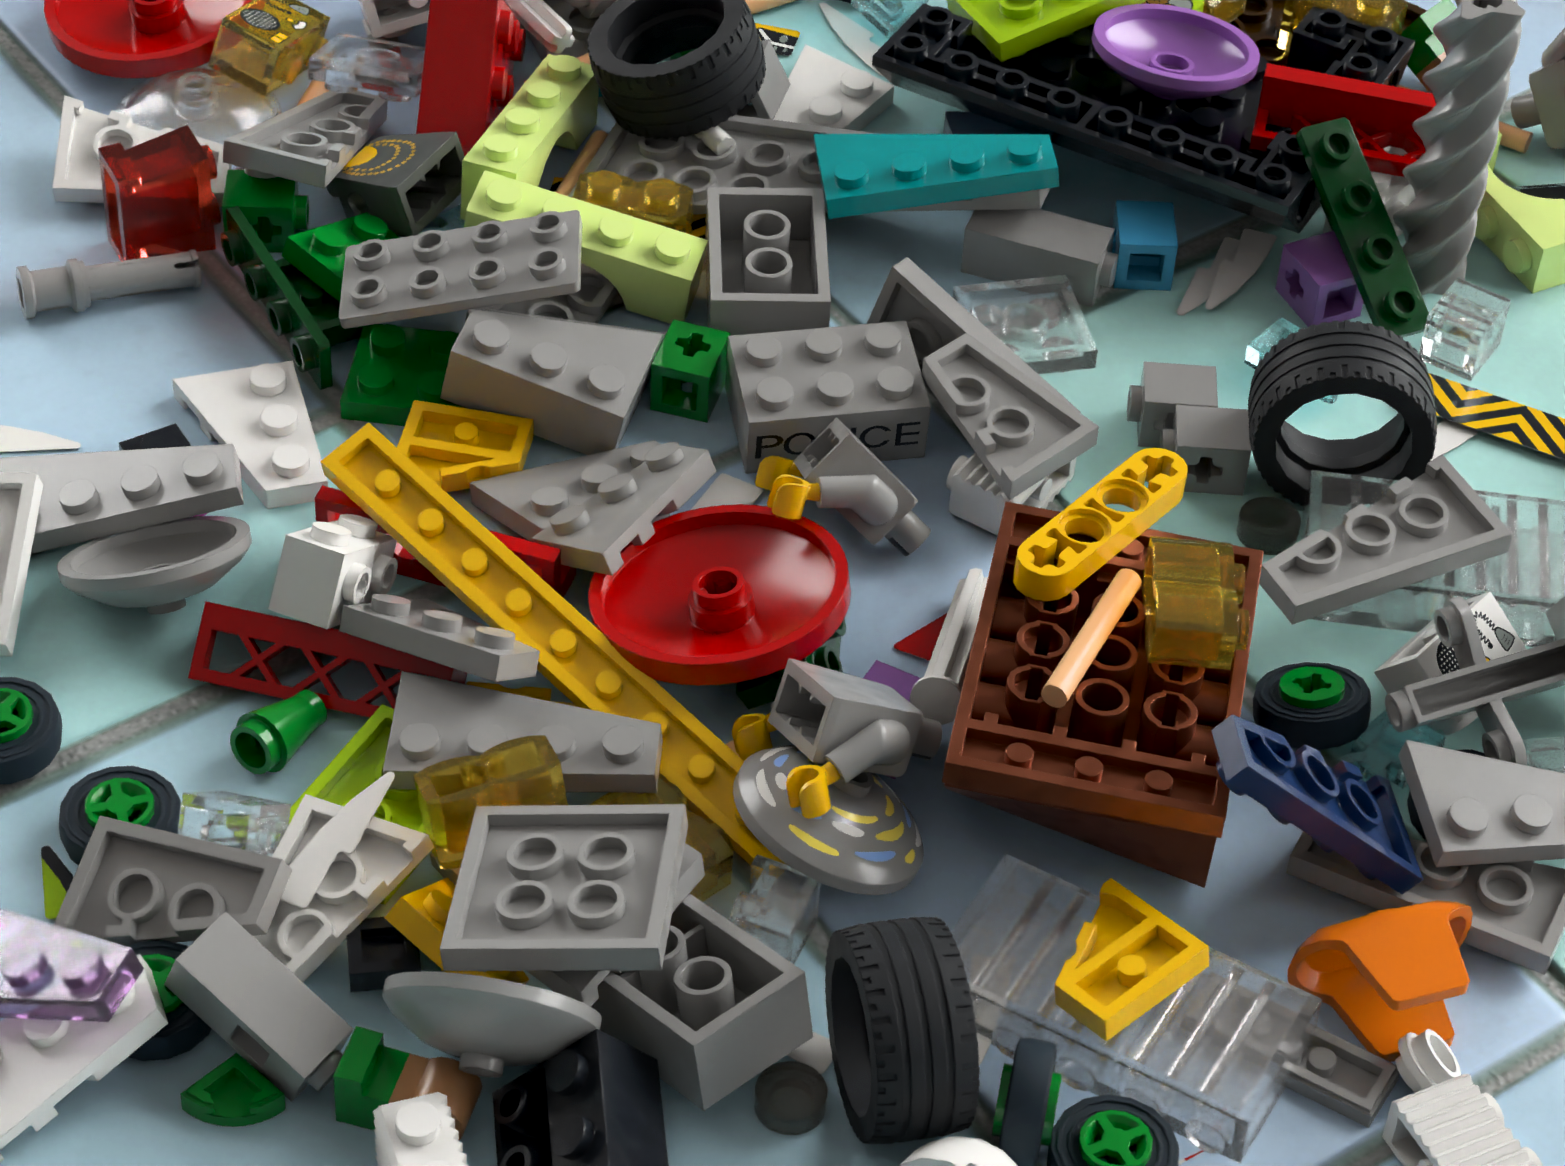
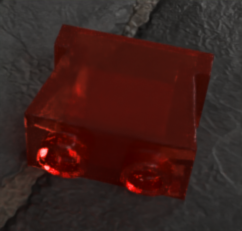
(159, 196)

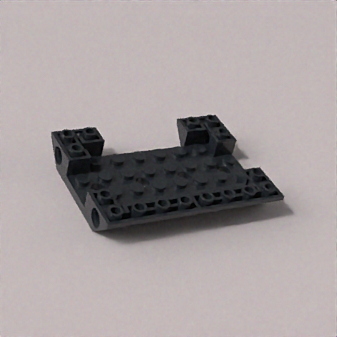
(1096, 112)

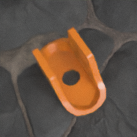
(1388, 971)

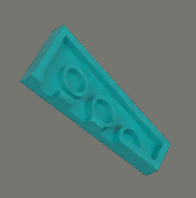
(917, 170)

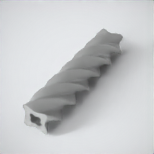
(1458, 138)

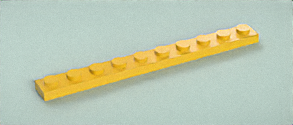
(518, 600)

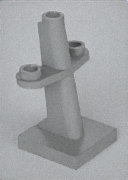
(1481, 684)

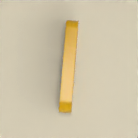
(1088, 515)

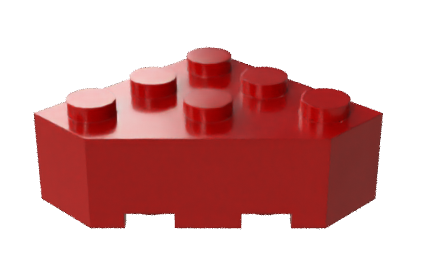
(468, 67)

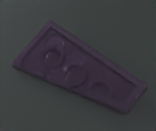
(61, 972)

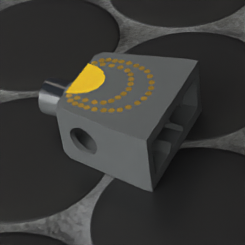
(402, 180)

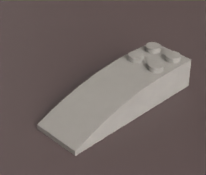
(712, 1011)

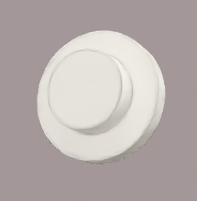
(1425, 1060)

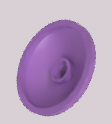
(1175, 50)

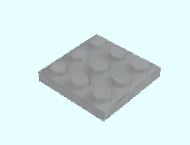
(566, 888)

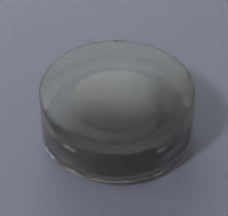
(1268, 525)
(790, 1098)

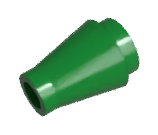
(274, 733)

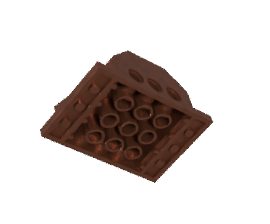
(1133, 744)

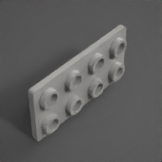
(461, 269)

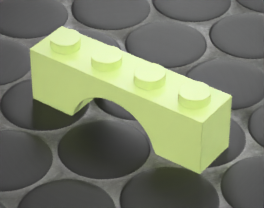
(548, 110)
(1523, 232)
(646, 262)

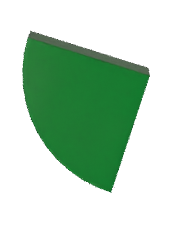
(233, 1095)

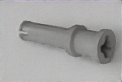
(80, 284)

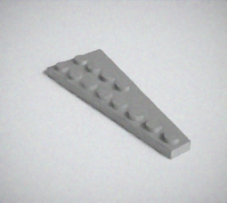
(764, 156)

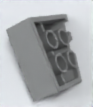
(562, 373)

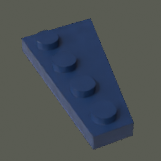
(1325, 802)

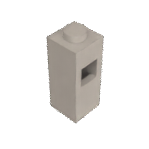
(1040, 244)
(259, 1007)

